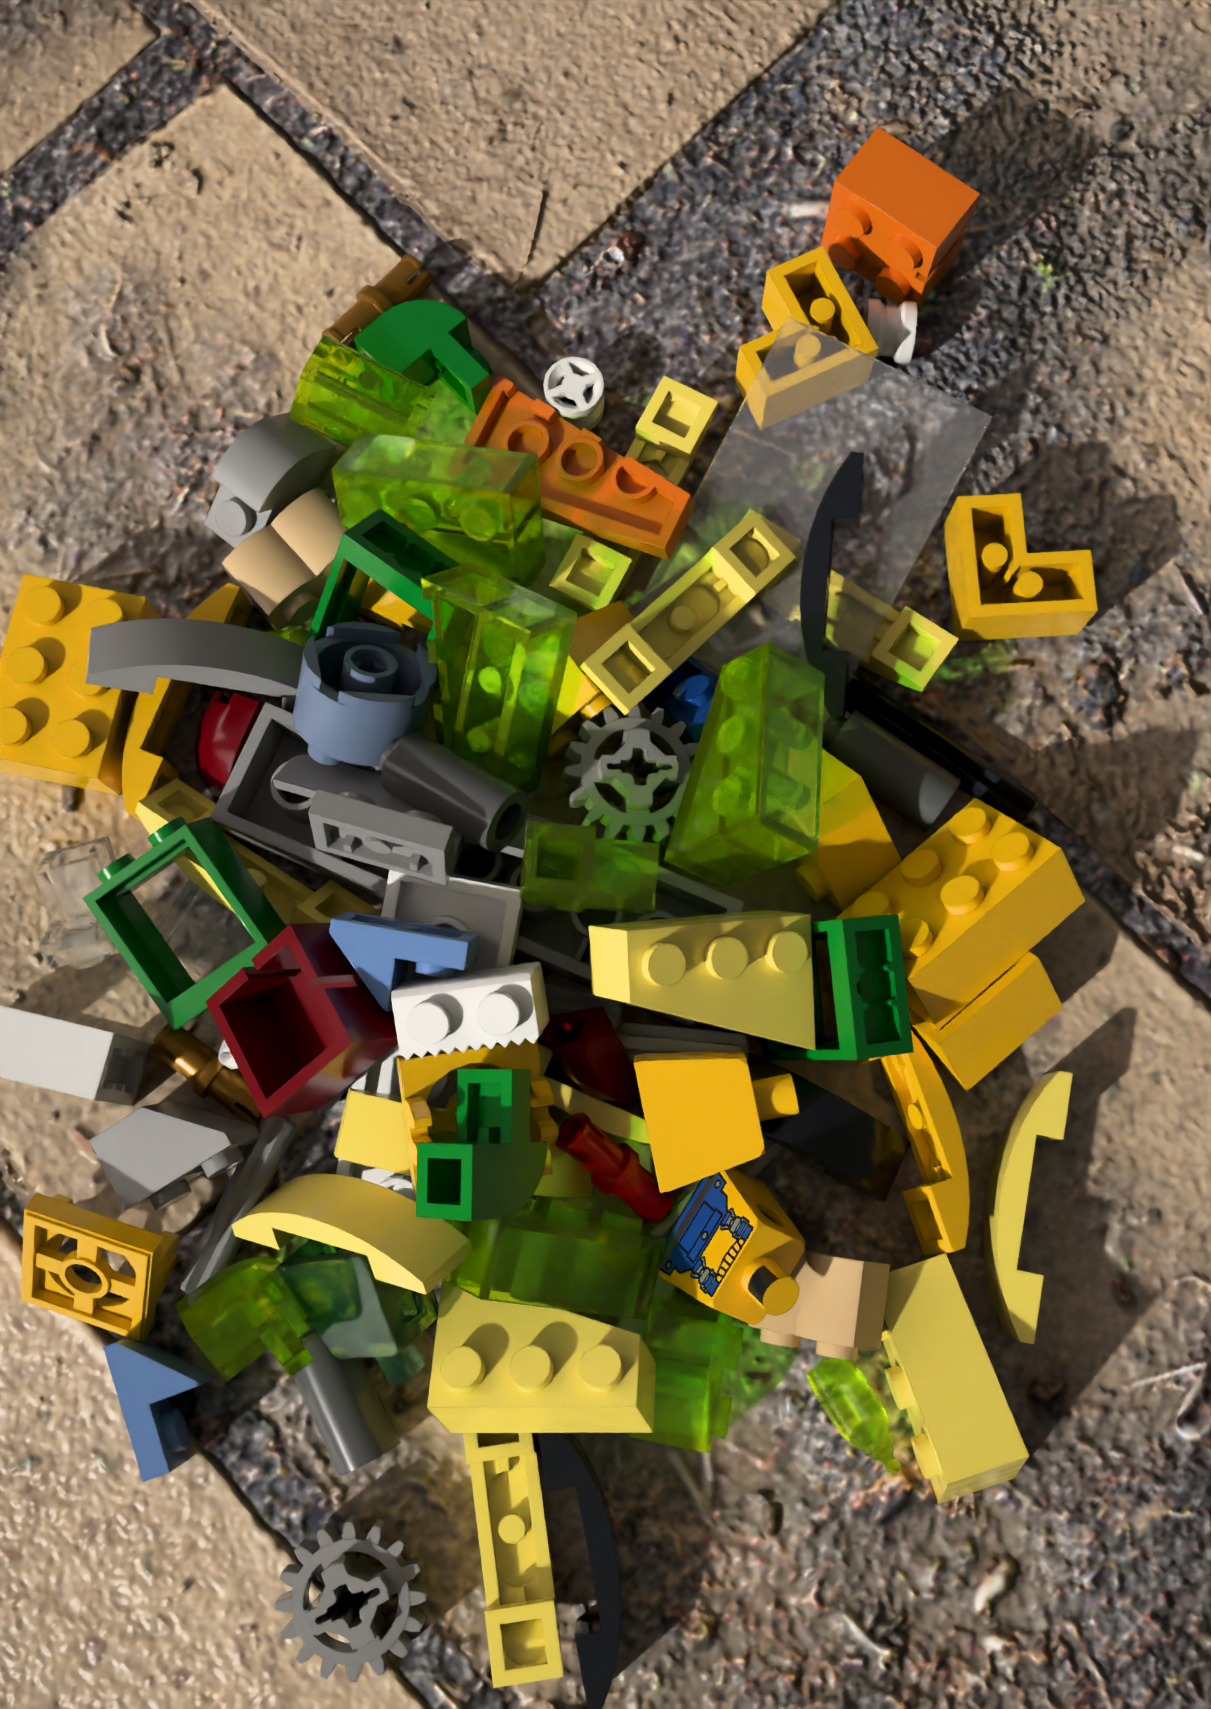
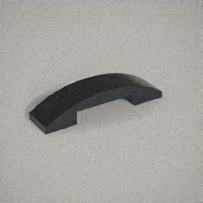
(840, 509)
(835, 1135)
(597, 1635)

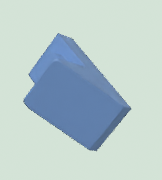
(384, 946)
(143, 1382)

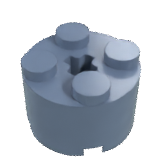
(360, 693)

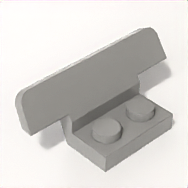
(369, 824)

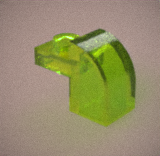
(576, 871)
(244, 1315)

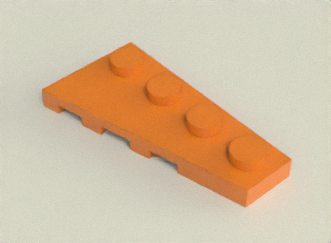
(581, 477)

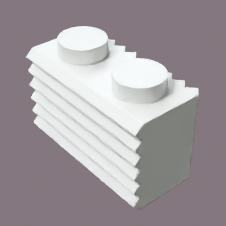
(470, 1010)

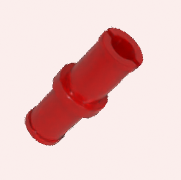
(613, 1167)

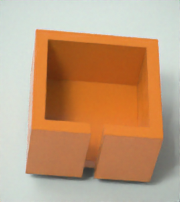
(897, 218)

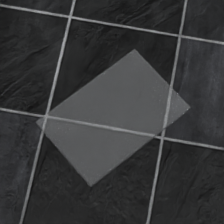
(778, 458)

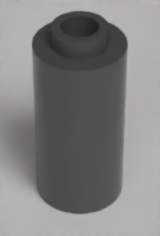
(891, 768)
(453, 790)
(344, 1406)

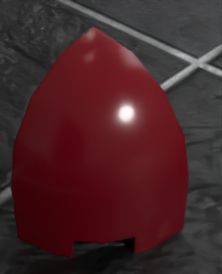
(222, 738)
(592, 1055)

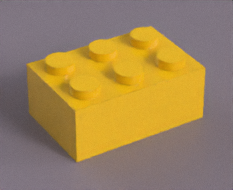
(48, 715)
(970, 906)

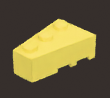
(715, 969)
(536, 1370)
(947, 1383)

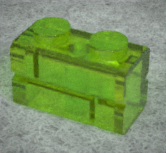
(353, 394)

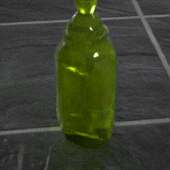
(854, 1409)

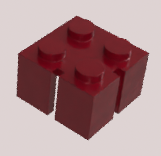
(301, 1022)

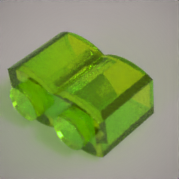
(690, 1355)

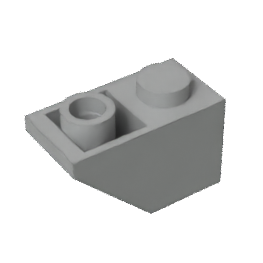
(165, 1147)

